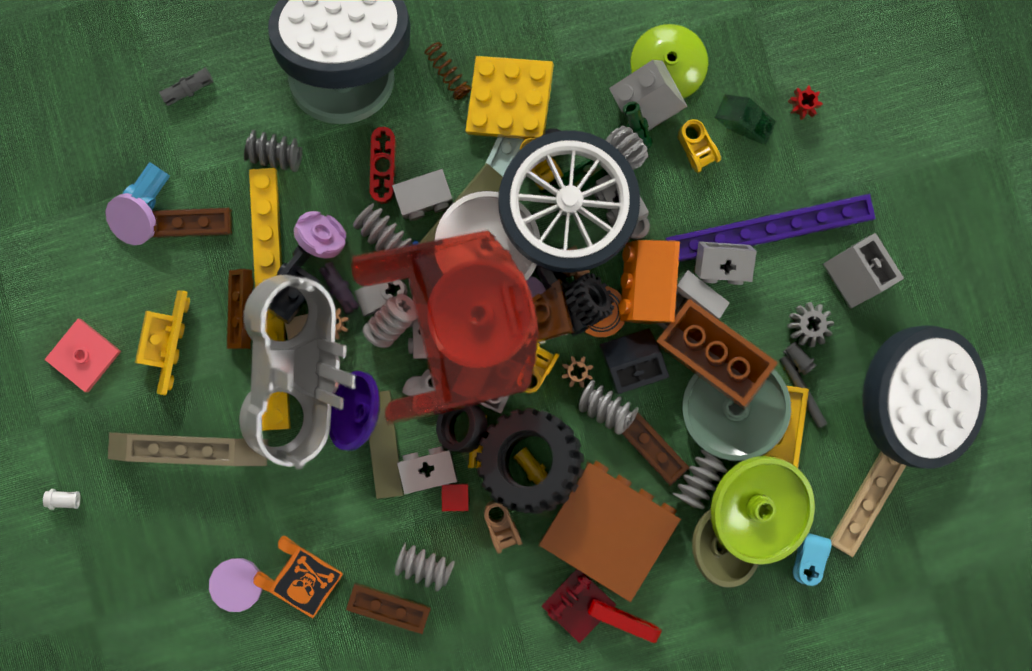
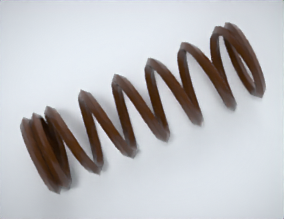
(460, 91)

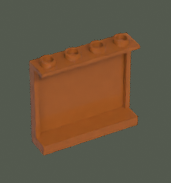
(610, 530)

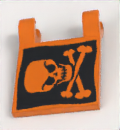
(302, 581)

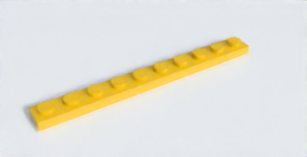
(266, 265)

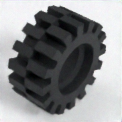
(589, 299)

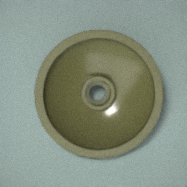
(718, 564)

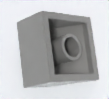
(653, 90)
(700, 293)

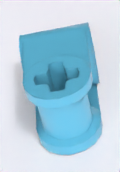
(812, 556)

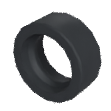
(477, 429)

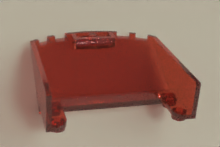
(470, 316)

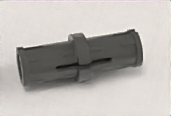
(186, 86)

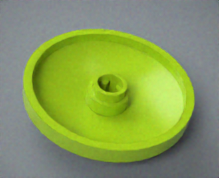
(762, 509)

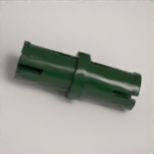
(637, 122)

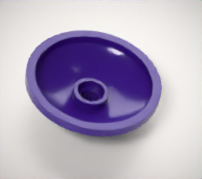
(360, 412)

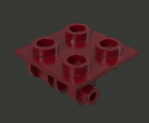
(571, 602)

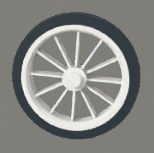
(569, 201)

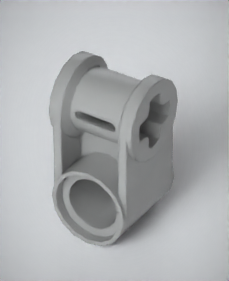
(373, 297)

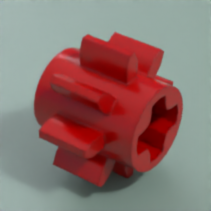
(808, 95)

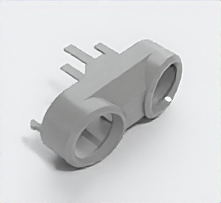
(300, 366)

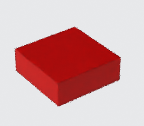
(455, 497)

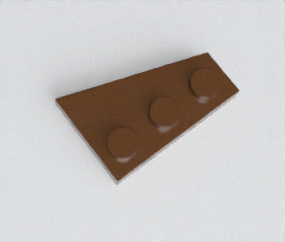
(552, 313)

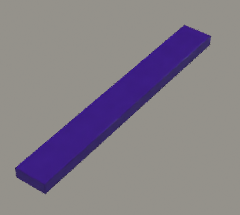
(780, 225)

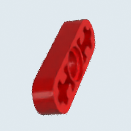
(376, 146)
(624, 621)

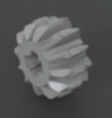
(629, 145)
(802, 320)

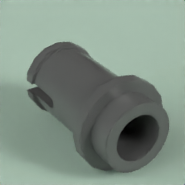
(799, 358)

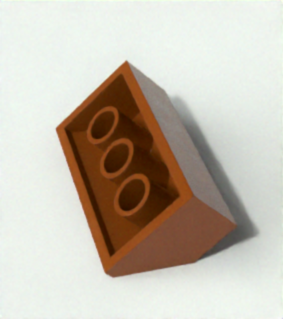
(717, 354)

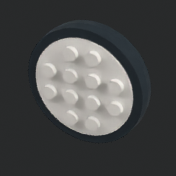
(339, 40)
(925, 396)

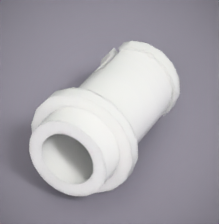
(61, 499)

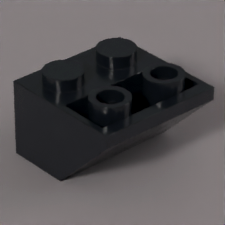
(633, 361)

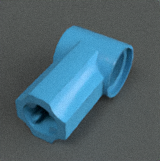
(148, 184)

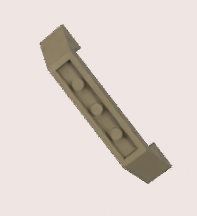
(183, 450)

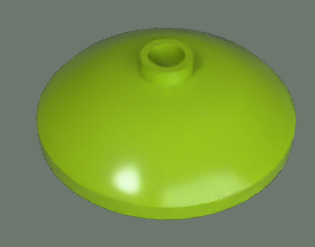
(691, 55)

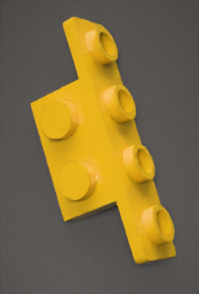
(160, 340)

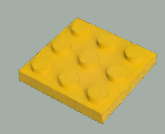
(509, 97)

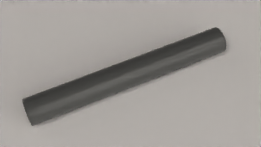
(798, 382)

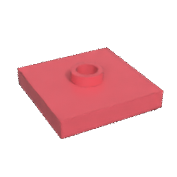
(82, 355)

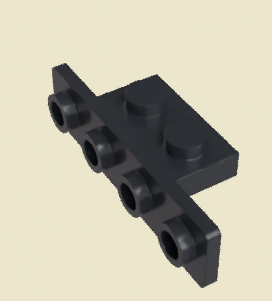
(289, 299)

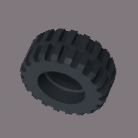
(496, 456)

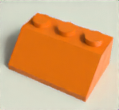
(649, 281)

